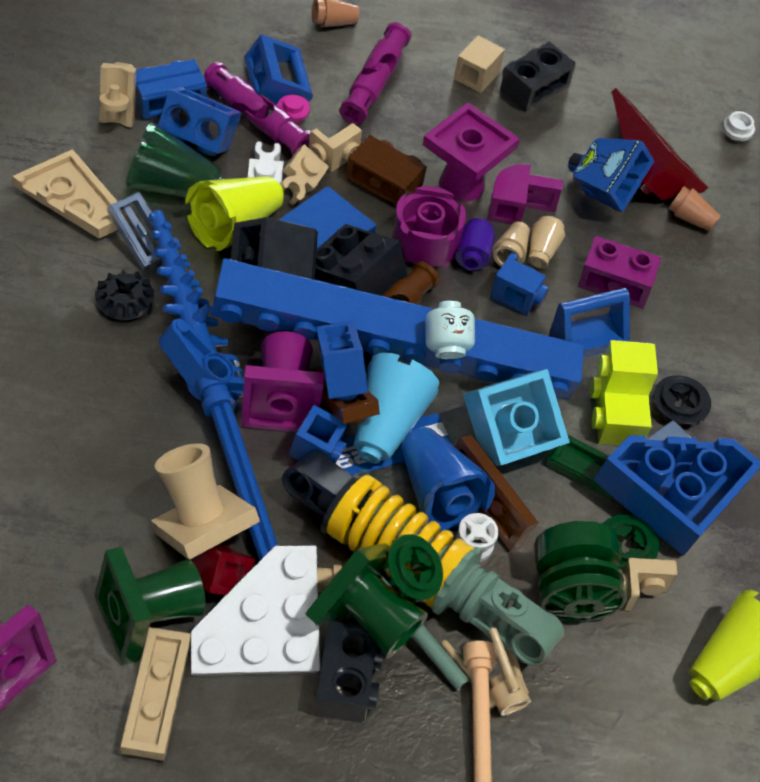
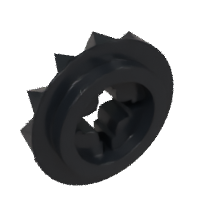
(120, 305)
(676, 388)

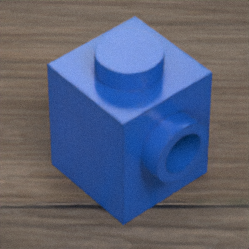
(320, 433)

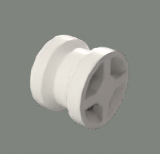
(479, 527)

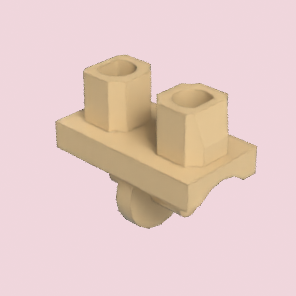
(117, 93)

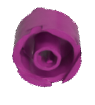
(429, 226)

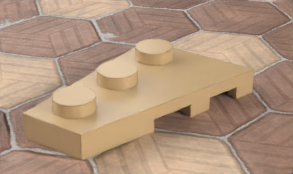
(70, 190)

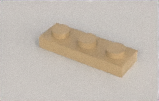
(156, 694)

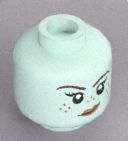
(450, 330)

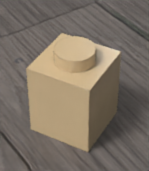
(479, 64)

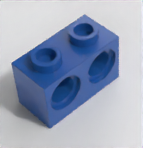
(200, 114)
(342, 360)

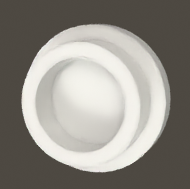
(739, 126)

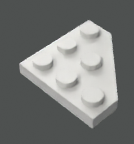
(263, 620)

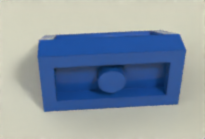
(265, 73)
(597, 330)

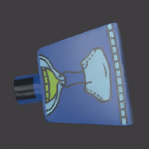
(611, 170)

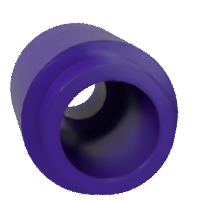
(476, 244)

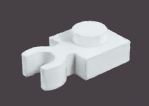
(266, 163)

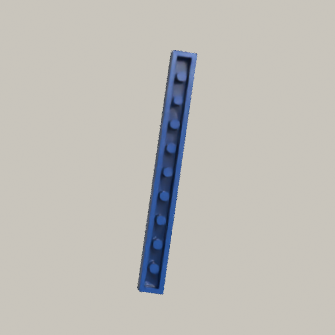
(388, 325)

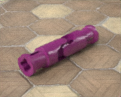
(375, 73)
(241, 97)

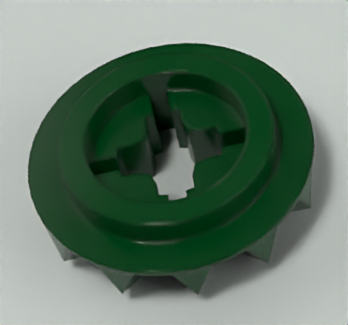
(644, 539)
(420, 555)

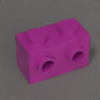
(618, 266)

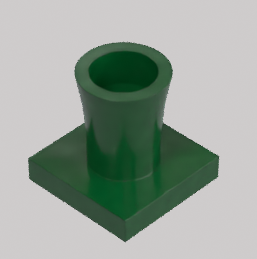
(369, 600)
(134, 603)

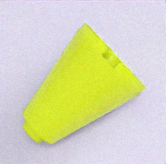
(227, 201)
(732, 652)

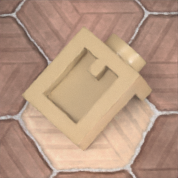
(647, 576)

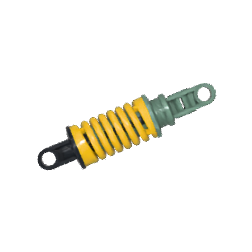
(362, 515)

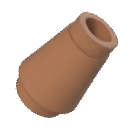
(334, 13)
(694, 209)

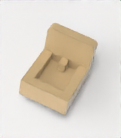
(336, 149)

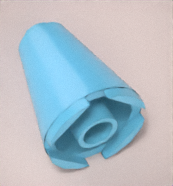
(403, 398)

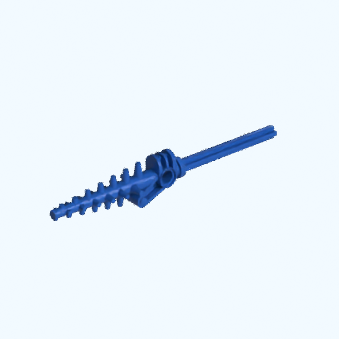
(208, 374)

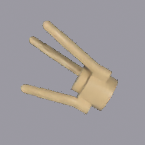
(508, 688)

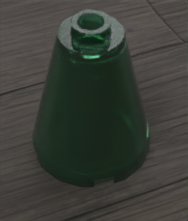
(168, 165)

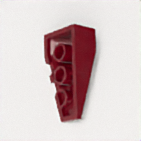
(668, 171)

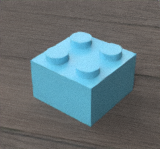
(516, 417)

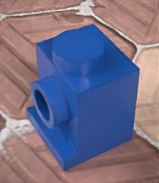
(519, 286)

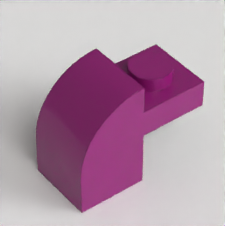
(519, 189)

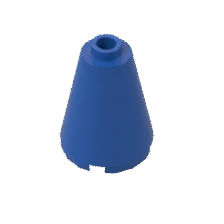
(444, 479)

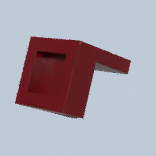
(222, 568)

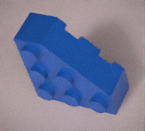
(677, 483)

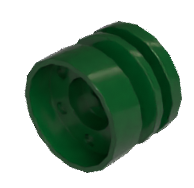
(580, 571)

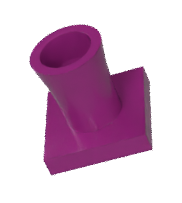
(471, 148)
(282, 389)
(23, 653)

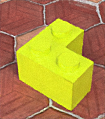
(623, 391)

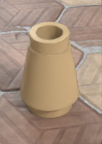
(545, 240)
(512, 241)

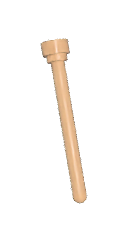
(480, 659)

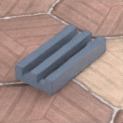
(114, 211)

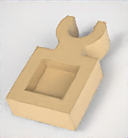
(303, 173)

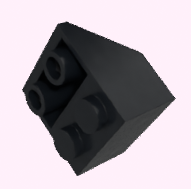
(276, 246)
(360, 260)

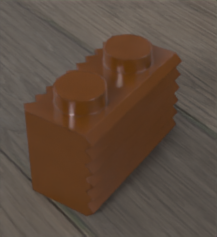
(385, 170)

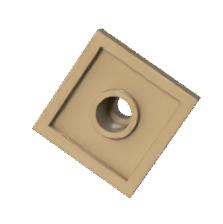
(203, 510)

